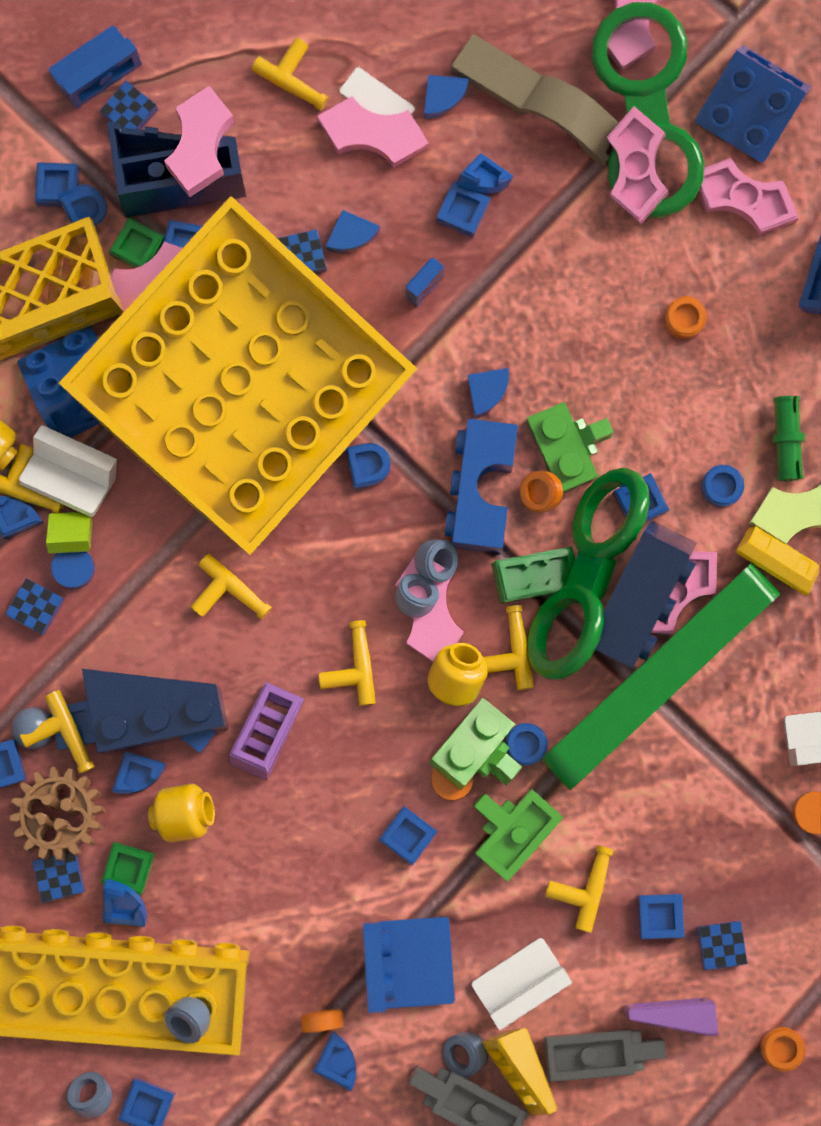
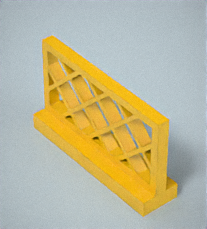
(69, 311)

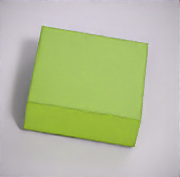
(69, 532)

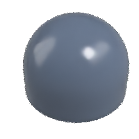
(442, 553)
(411, 605)
(27, 722)
(188, 1019)
(475, 1049)
(98, 1104)

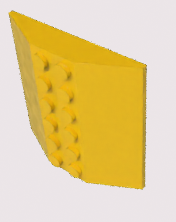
(238, 376)

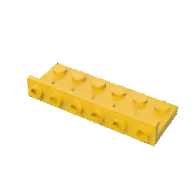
(118, 989)

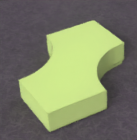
(788, 513)

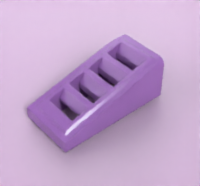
(249, 763)
(687, 1015)

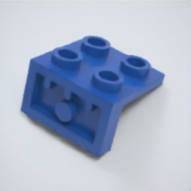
(752, 103)
(44, 371)
(408, 963)

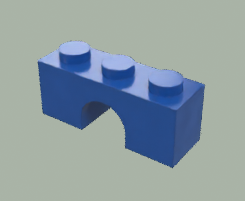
(485, 449)

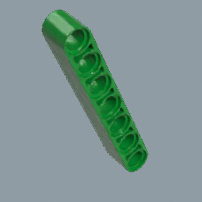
(660, 676)

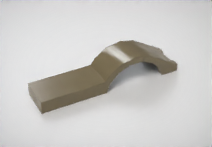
(537, 95)

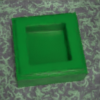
(136, 244)
(129, 866)

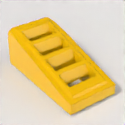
(520, 1066)

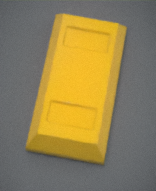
(778, 559)

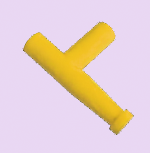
(282, 77)
(11, 487)
(224, 581)
(518, 659)
(360, 675)
(61, 722)
(586, 899)

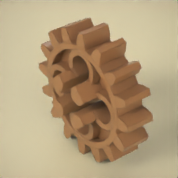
(36, 825)

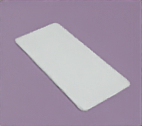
(373, 94)

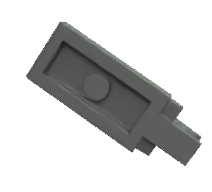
(599, 1054)
(465, 1101)

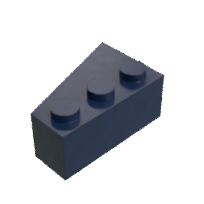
(146, 183)

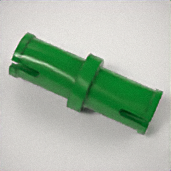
(788, 438)

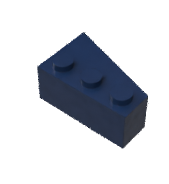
(645, 593)
(149, 710)

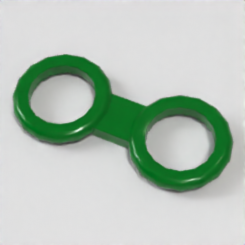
(650, 95)
(589, 574)

